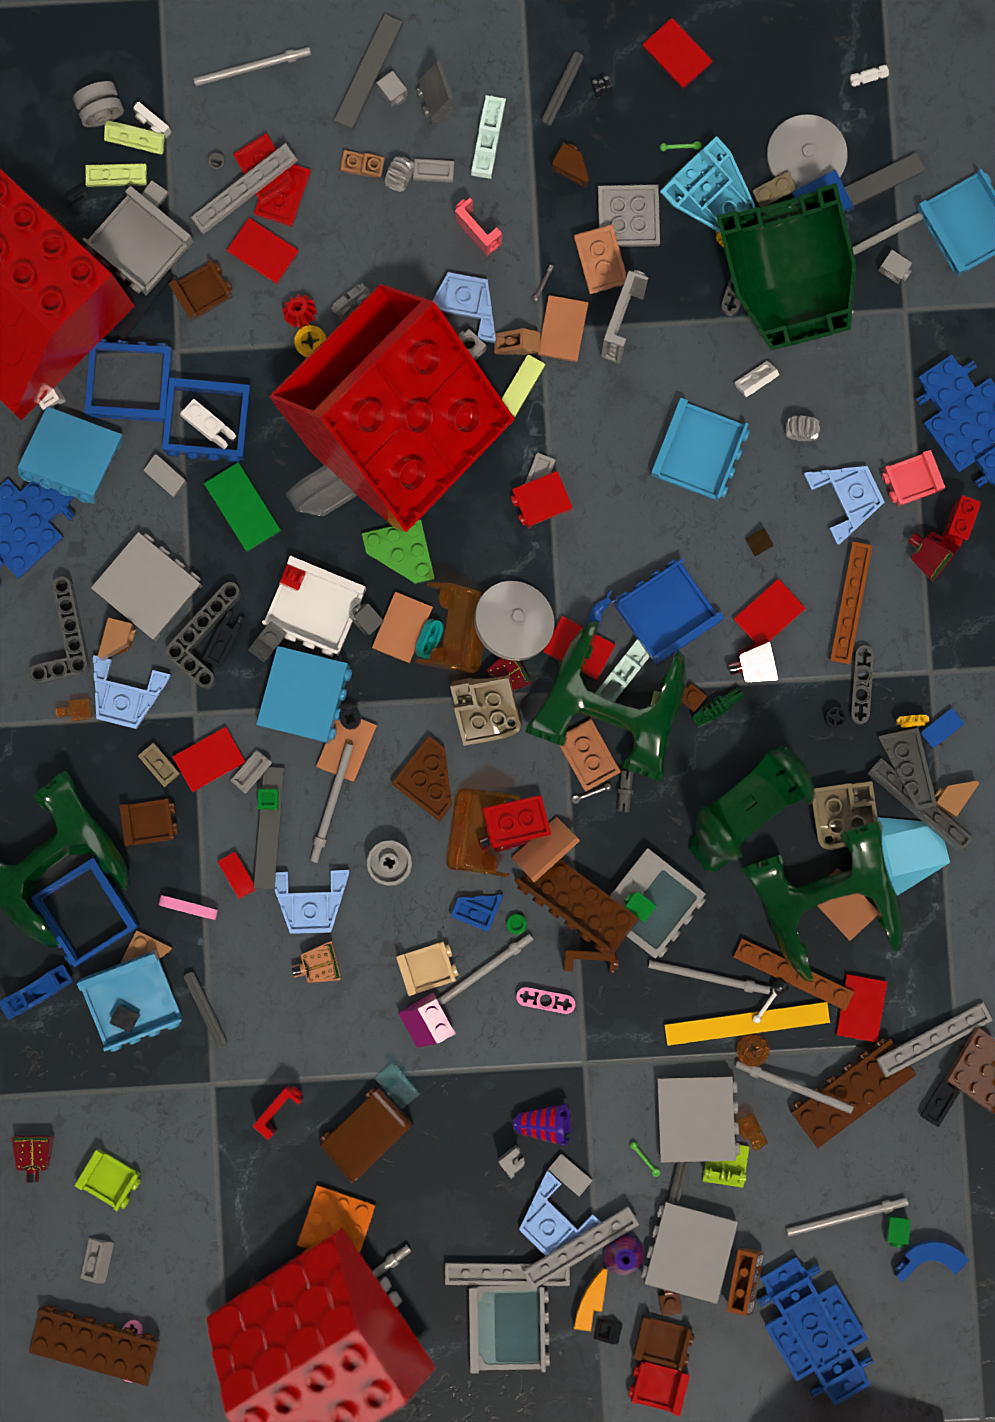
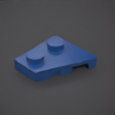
(477, 911)

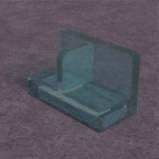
(397, 1085)

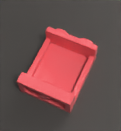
(485, 242)
(913, 479)

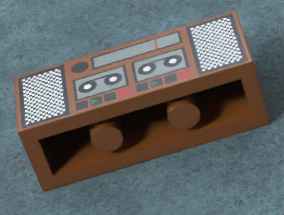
(745, 1281)

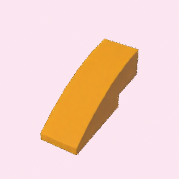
(591, 1301)

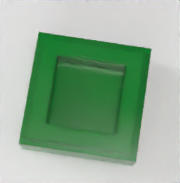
(268, 799)

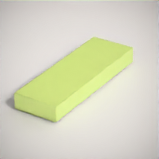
(134, 137)
(116, 175)
(522, 384)

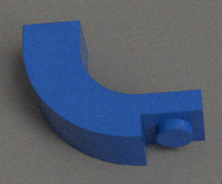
(36, 992)
(930, 1251)

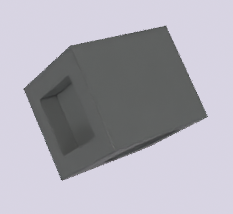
(365, 618)

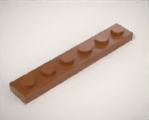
(850, 603)
(779, 968)

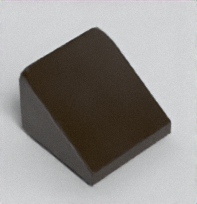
(759, 542)

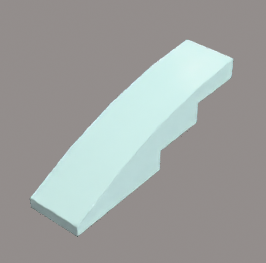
(488, 137)
(623, 673)

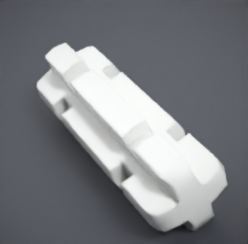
(869, 75)

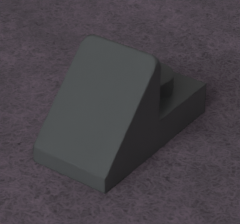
(267, 641)

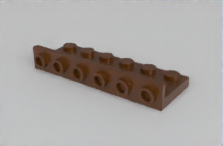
(581, 906)
(858, 1085)
(94, 1345)

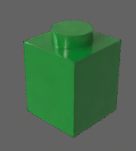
(639, 905)
(897, 1231)

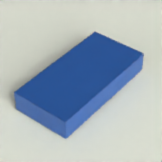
(942, 728)

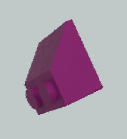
(426, 1021)

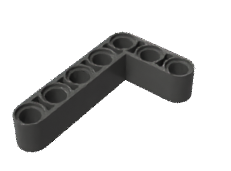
(200, 633)
(68, 638)

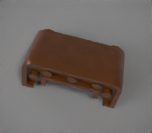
(365, 1134)

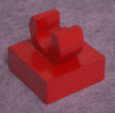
(292, 577)

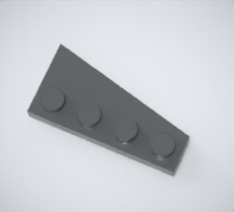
(910, 764)

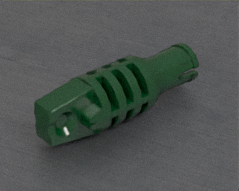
(716, 707)

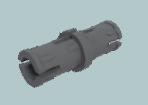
(625, 791)

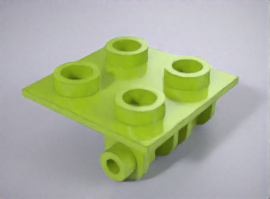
(728, 1172)

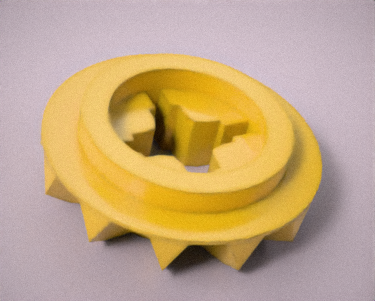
(302, 337)
(912, 720)

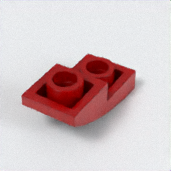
(236, 875)

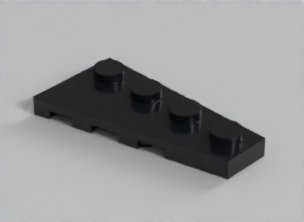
(142, 305)

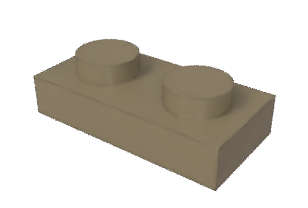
(775, 190)
(159, 764)

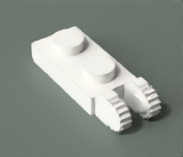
(206, 423)

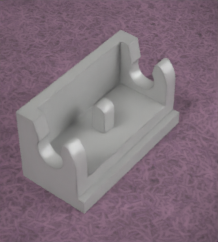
(509, 1164)

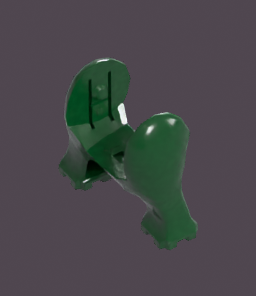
(648, 724)
(761, 795)
(75, 836)
(866, 877)

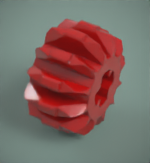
(299, 311)

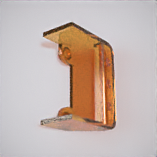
(461, 644)
(467, 828)

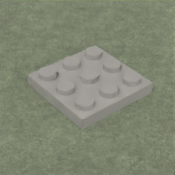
(632, 212)

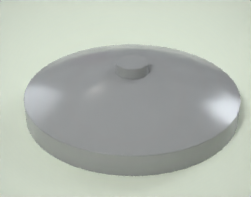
(806, 149)
(514, 620)

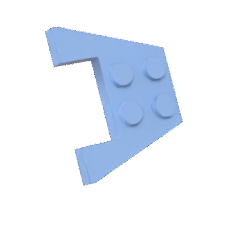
(467, 298)
(855, 492)
(124, 703)
(311, 910)
(546, 1225)

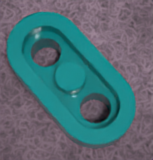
(429, 638)

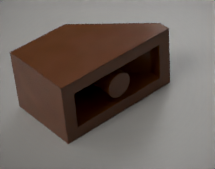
(571, 164)

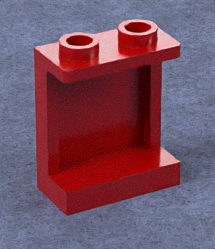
(541, 499)
(961, 520)
(262, 1123)
(659, 1387)

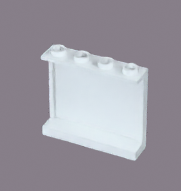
(317, 611)

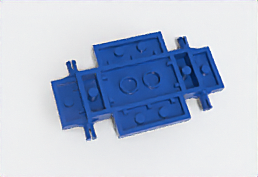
(965, 417)
(26, 524)
(815, 1331)

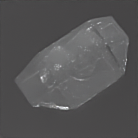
(319, 493)

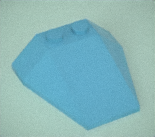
(709, 186)
(911, 852)

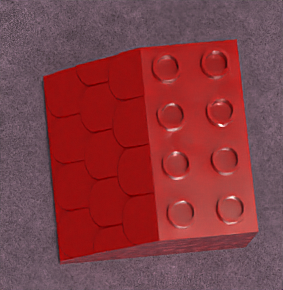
(51, 301)
(394, 405)
(316, 1343)

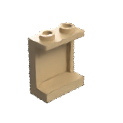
(427, 968)

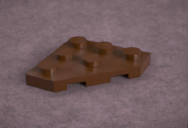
(427, 779)
(975, 1069)

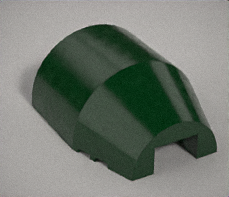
(793, 266)

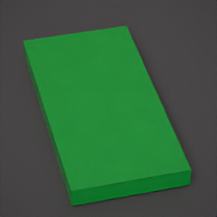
(242, 507)

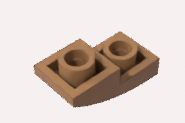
(361, 164)

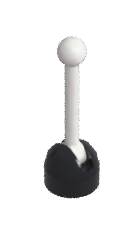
(778, 988)

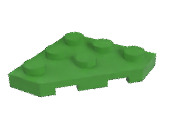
(401, 551)

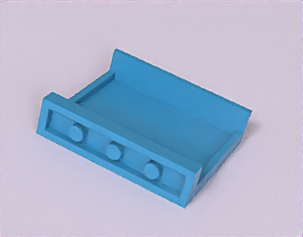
(963, 222)
(700, 451)
(69, 455)
(304, 695)
(138, 985)

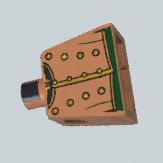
(319, 964)

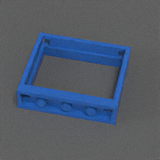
(207, 387)
(128, 413)
(51, 924)

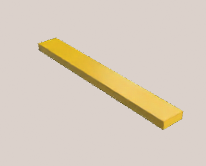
(743, 1023)

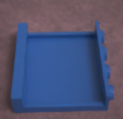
(667, 611)

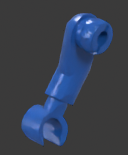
(596, 610)

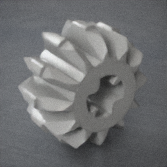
(399, 173)
(802, 428)

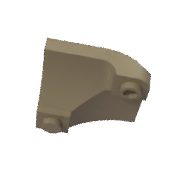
(485, 709)
(842, 810)

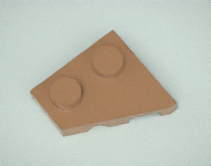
(144, 944)

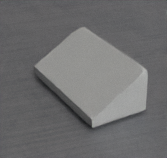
(165, 475)
(97, 1260)

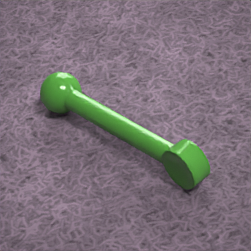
(697, 145)
(655, 1172)

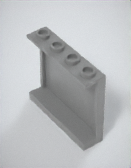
(138, 242)
(614, 345)
(147, 585)
(697, 1119)
(689, 1252)

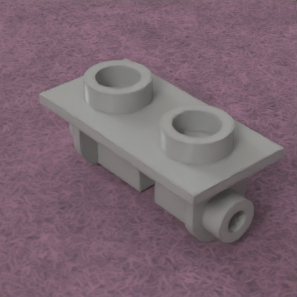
(345, 307)

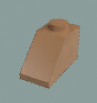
(517, 342)
(116, 638)
(954, 797)

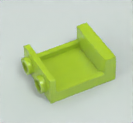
(109, 1179)

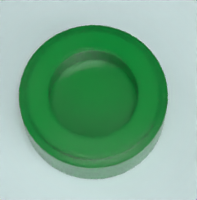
(516, 924)

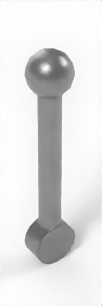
(535, 298)
(575, 799)

